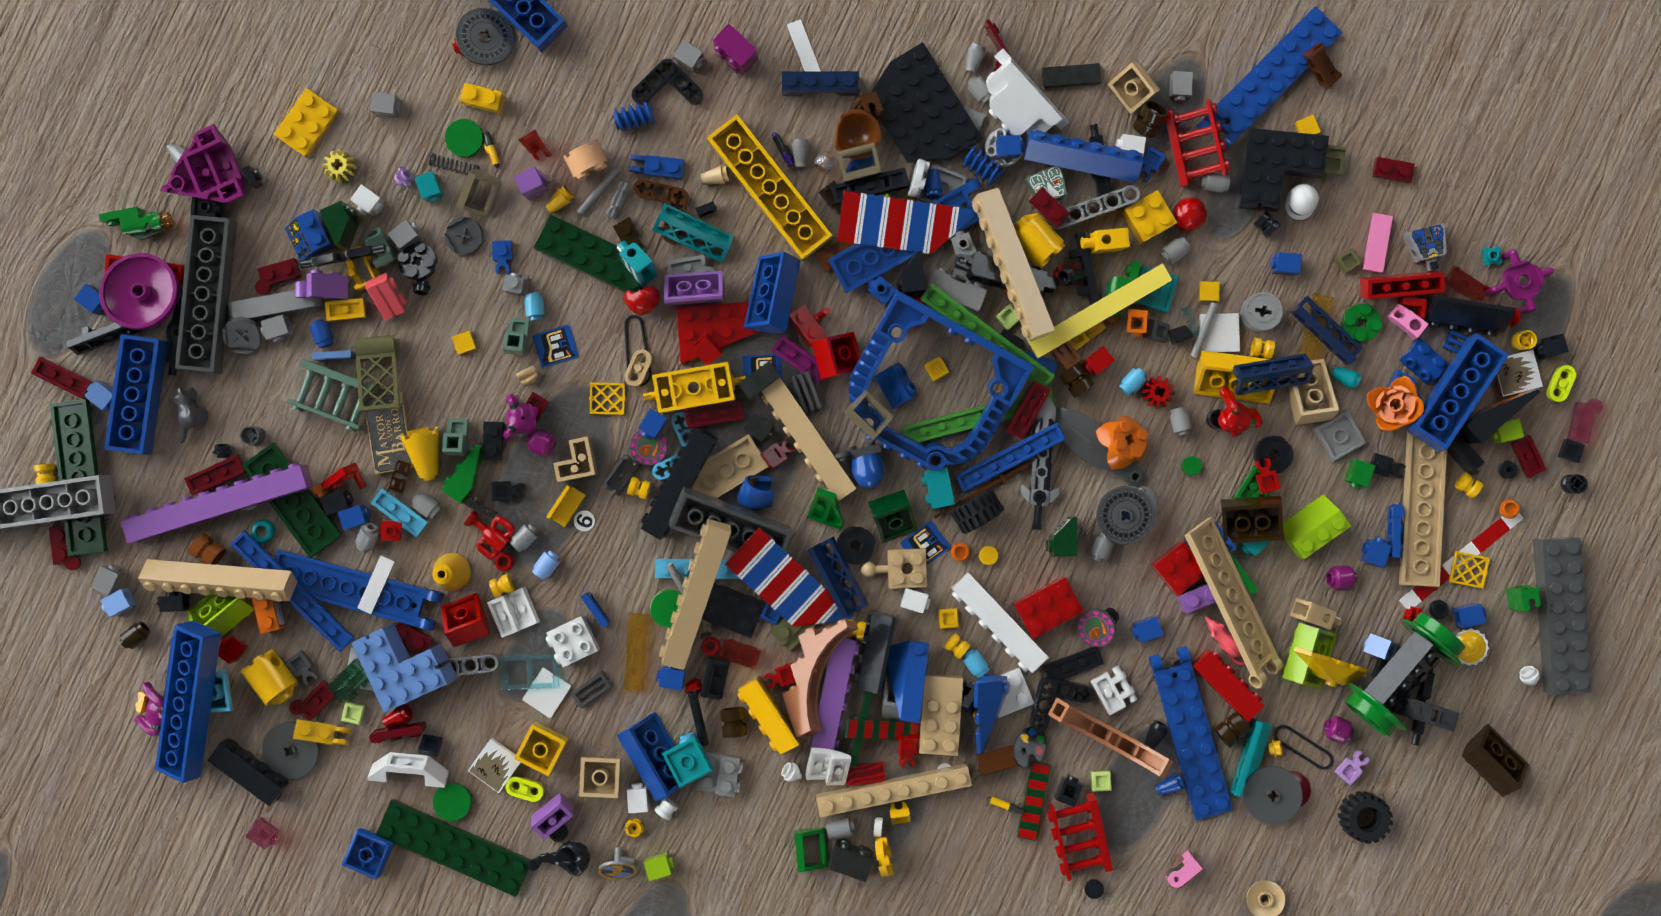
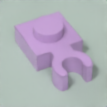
(1349, 769)

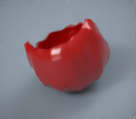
(1189, 214)
(643, 300)

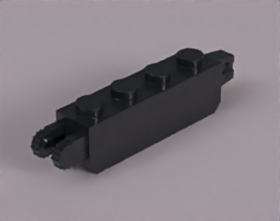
(982, 269)

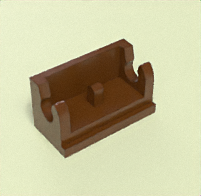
(1321, 65)
(870, 104)
(996, 760)

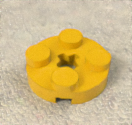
(883, 854)

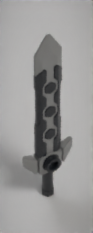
(1041, 468)

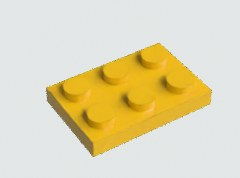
(306, 122)

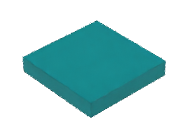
(1160, 298)
(688, 761)

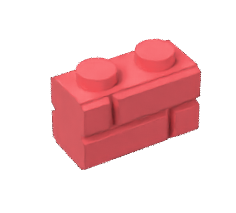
(385, 296)

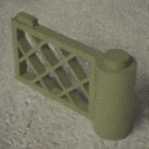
(377, 349)

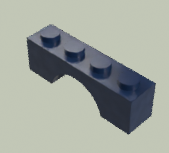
(836, 82)

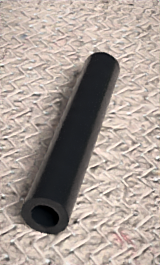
(698, 717)

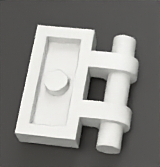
(1108, 693)

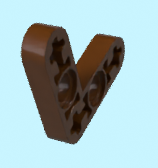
(669, 199)

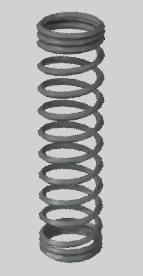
(432, 159)

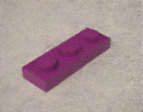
(796, 357)

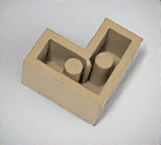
(581, 464)

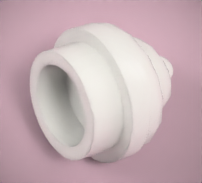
(1529, 675)
(791, 772)

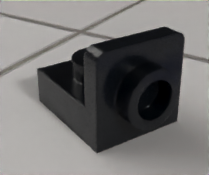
(968, 700)

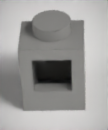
(955, 243)
(515, 284)

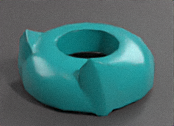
(271, 529)

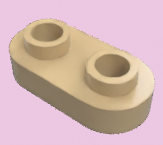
(638, 368)

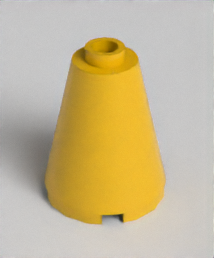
(423, 451)
(451, 571)

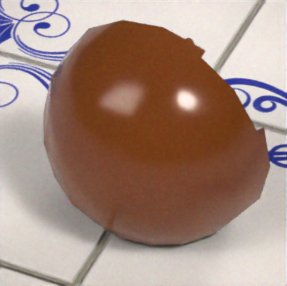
(856, 129)

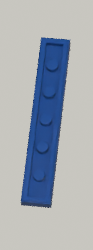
(1010, 457)

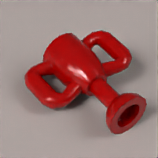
(491, 534)

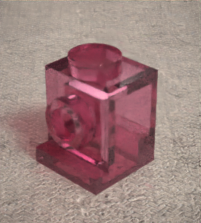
(257, 835)

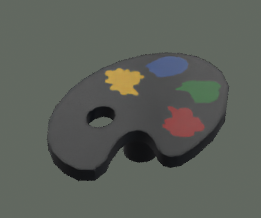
(1031, 744)

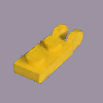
(319, 733)

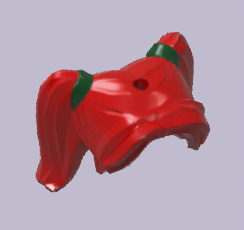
(1236, 414)

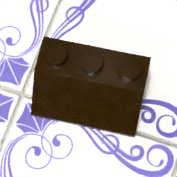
(1252, 519)
(1495, 761)

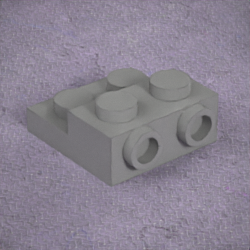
(724, 776)

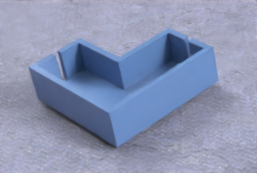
(396, 675)

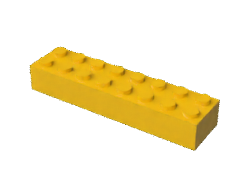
(769, 188)

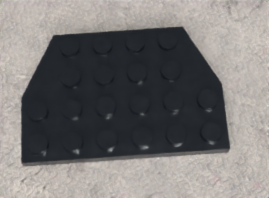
(923, 109)

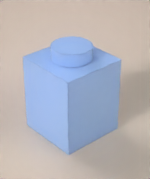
(118, 602)
(1380, 647)

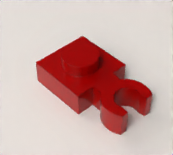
(1267, 479)
(783, 675)
(907, 748)

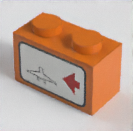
(268, 615)

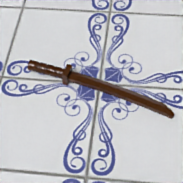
(1003, 477)

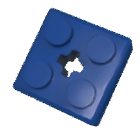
(357, 858)

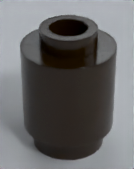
(134, 635)

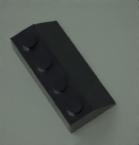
(1468, 315)
(876, 652)

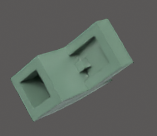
(378, 237)
(516, 337)
(456, 439)

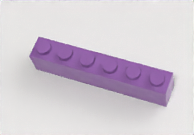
(833, 694)

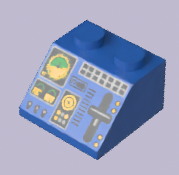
(309, 235)

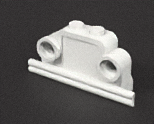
(1019, 100)

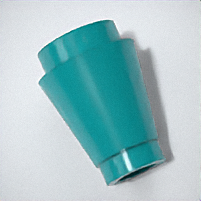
(1346, 376)

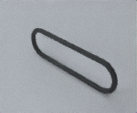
(1301, 755)

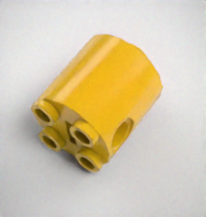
(1038, 239)
(270, 678)

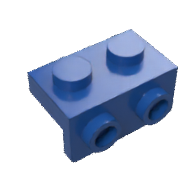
(1423, 361)
(896, 385)

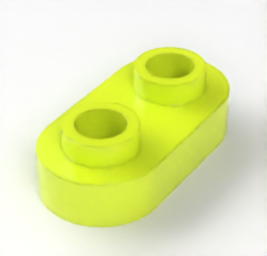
(1562, 385)
(525, 789)

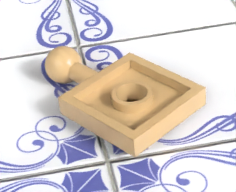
(895, 561)

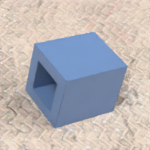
(100, 395)

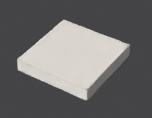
(1222, 334)

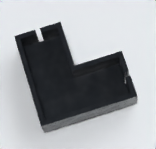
(1276, 154)

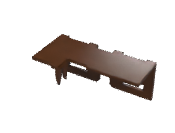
(398, 481)

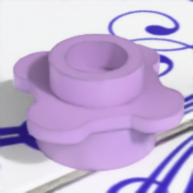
(403, 177)

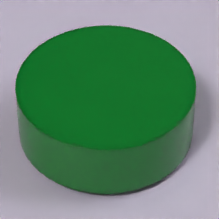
(1191, 465)

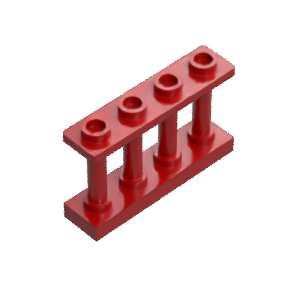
(1178, 138)
(1095, 824)

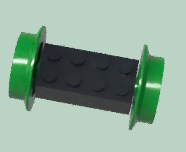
(1403, 673)

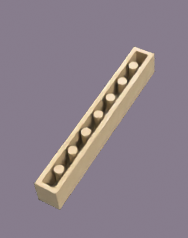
(1013, 265)
(807, 439)
(218, 580)
(695, 594)
(893, 790)

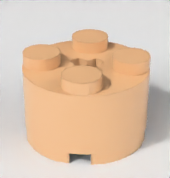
(586, 159)

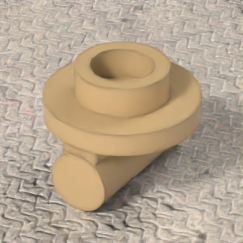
(527, 376)

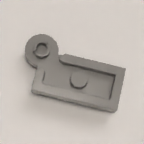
(688, 265)

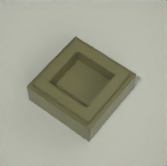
(1348, 261)

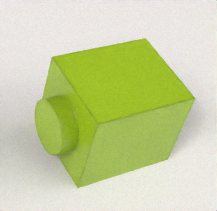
(1508, 431)
(659, 866)

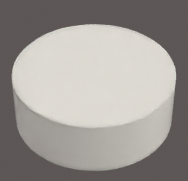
(878, 826)

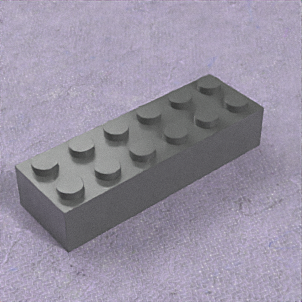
(696, 508)

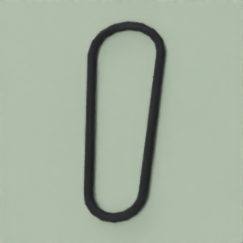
(644, 340)

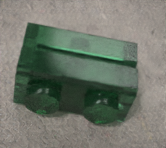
(349, 682)

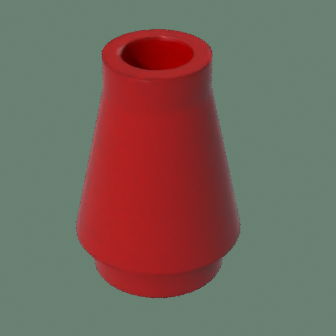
(399, 715)

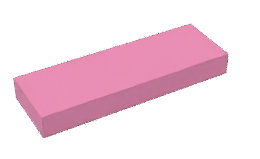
(1377, 243)

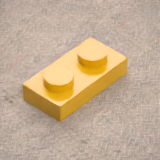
(345, 309)

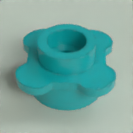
(1486, 256)

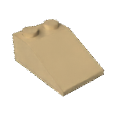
(1314, 400)

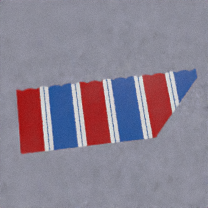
(898, 222)
(783, 582)

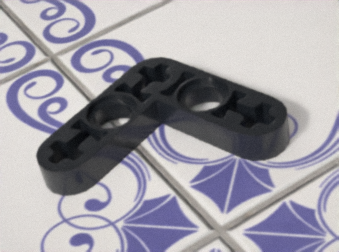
(670, 77)
(1055, 692)

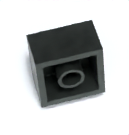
(851, 859)

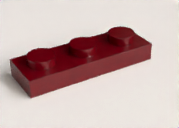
(61, 377)
(1027, 410)
(713, 414)
(215, 475)

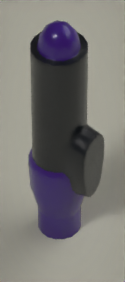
(784, 149)

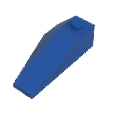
(907, 673)
(988, 698)

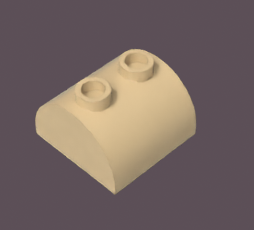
(1133, 86)
(600, 777)

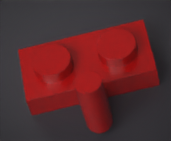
(807, 324)
(344, 474)

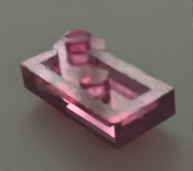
(1583, 419)

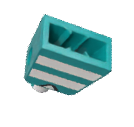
(637, 262)

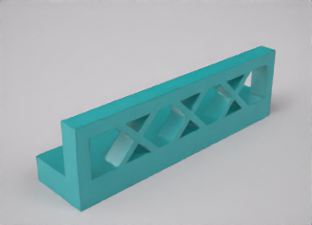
(695, 229)
(1251, 754)

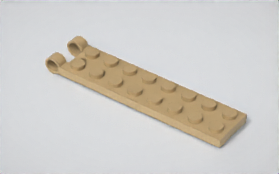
(1423, 514)
(1233, 601)

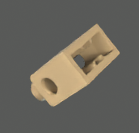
(1315, 614)

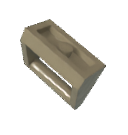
(873, 170)
(469, 189)
(861, 422)

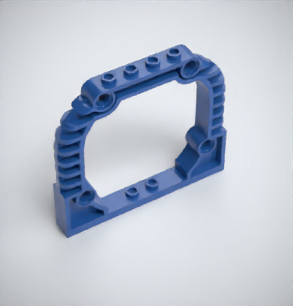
(1008, 370)

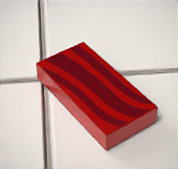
(866, 773)

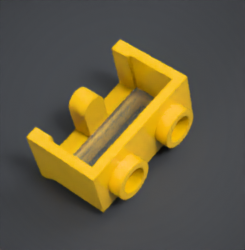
(362, 271)

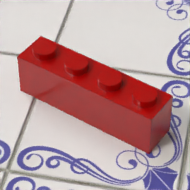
(1402, 285)
(1230, 688)

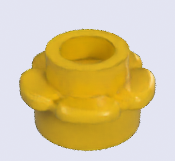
(1275, 748)
(629, 828)

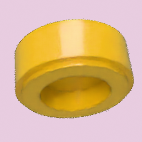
(988, 555)

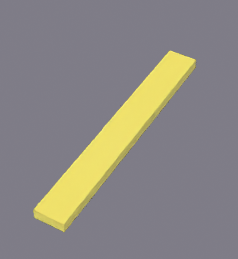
(1101, 310)

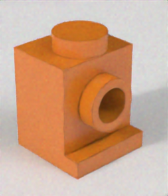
(1133, 315)

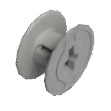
(1269, 304)

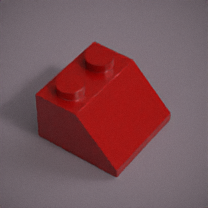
(465, 620)

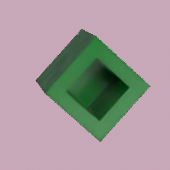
(1359, 474)

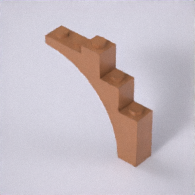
(803, 697)
(1110, 737)

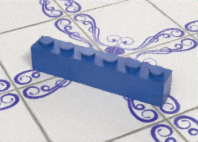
(1083, 156)

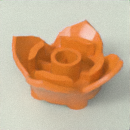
(1382, 402)
(1123, 451)

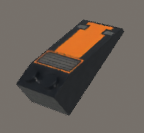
(1488, 419)

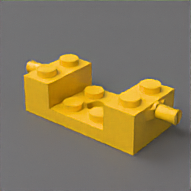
(714, 383)

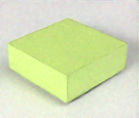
(1007, 317)
(353, 713)
(1101, 781)

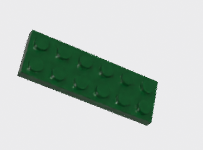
(585, 253)
(298, 510)

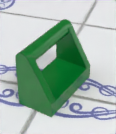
(800, 855)

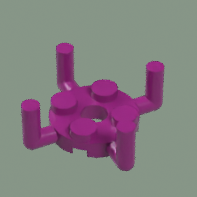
(1511, 284)

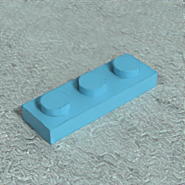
(399, 512)

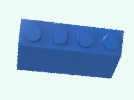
(772, 293)
(644, 745)

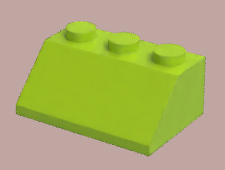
(1314, 527)
(221, 612)
(1309, 639)

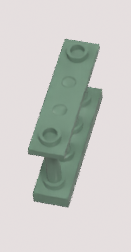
(330, 376)

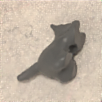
(188, 412)

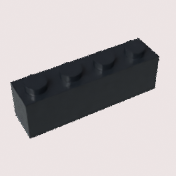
(248, 771)

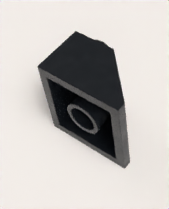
(912, 277)

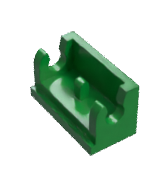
(1519, 597)

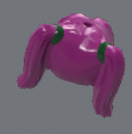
(513, 418)
(152, 721)

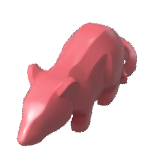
(1224, 638)

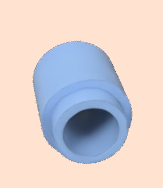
(546, 564)

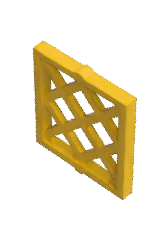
(593, 398)
(1474, 577)

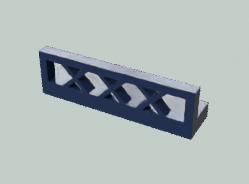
(1323, 334)
(1274, 370)
(834, 578)

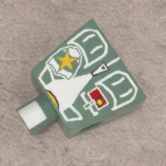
(1050, 180)

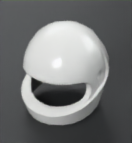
(1302, 200)

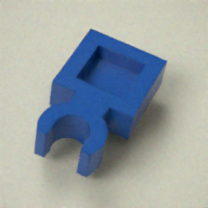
(1151, 162)
(502, 252)

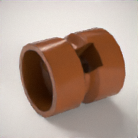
(205, 549)

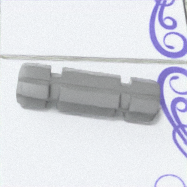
(617, 199)

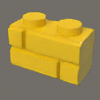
(482, 98)

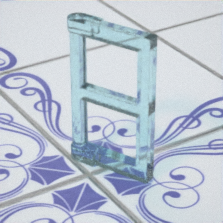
(504, 681)

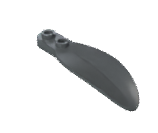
(1083, 442)

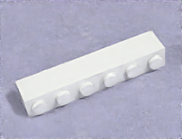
(999, 622)

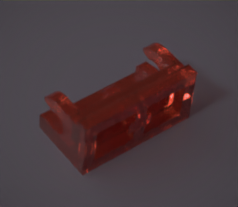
(533, 143)
(1465, 284)
(739, 652)

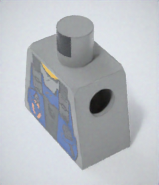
(1427, 245)

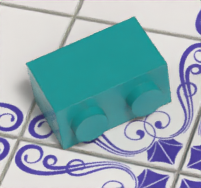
(938, 488)

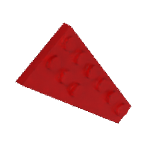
(720, 321)

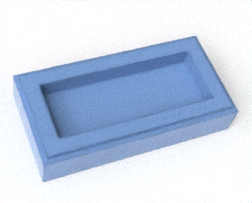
(334, 355)

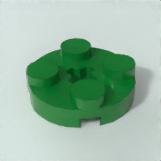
(1372, 322)

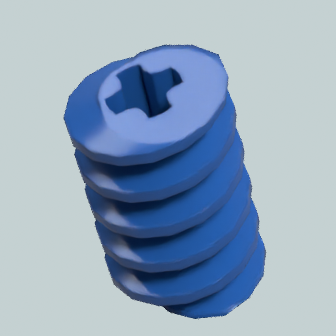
(634, 116)
(982, 166)

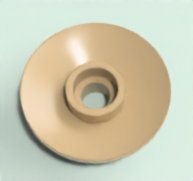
(1272, 905)

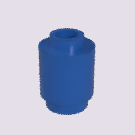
(322, 333)

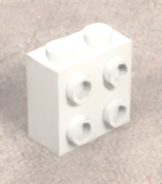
(572, 641)

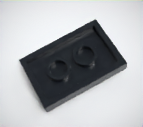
(733, 610)

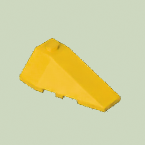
(1331, 669)

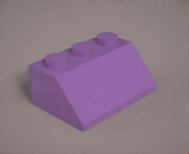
(694, 288)

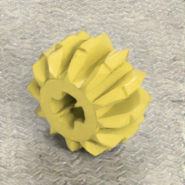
(334, 161)

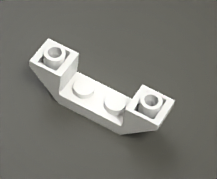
(433, 772)

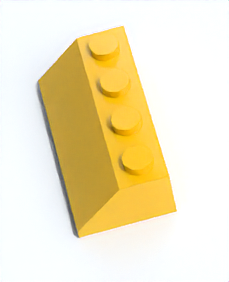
(1216, 371)
(769, 715)

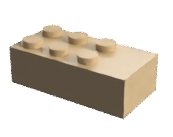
(941, 715)

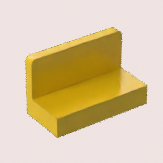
(566, 505)

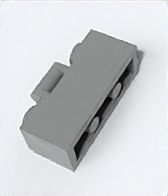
(967, 294)

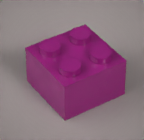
(735, 49)

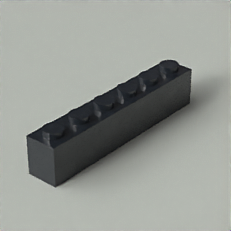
(683, 473)

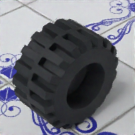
(977, 511)
(1380, 821)

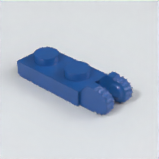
(658, 166)
(1395, 529)

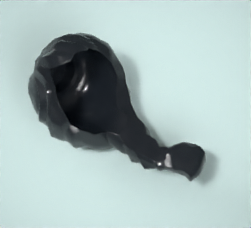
(570, 856)

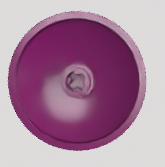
(139, 291)

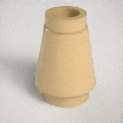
(718, 175)

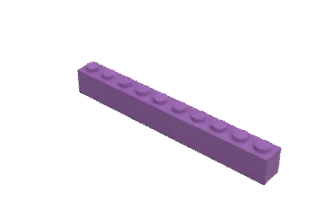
(218, 503)

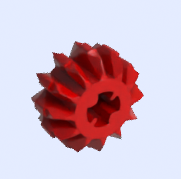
(1156, 399)

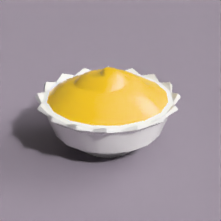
(1475, 646)

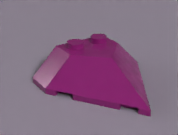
(207, 169)

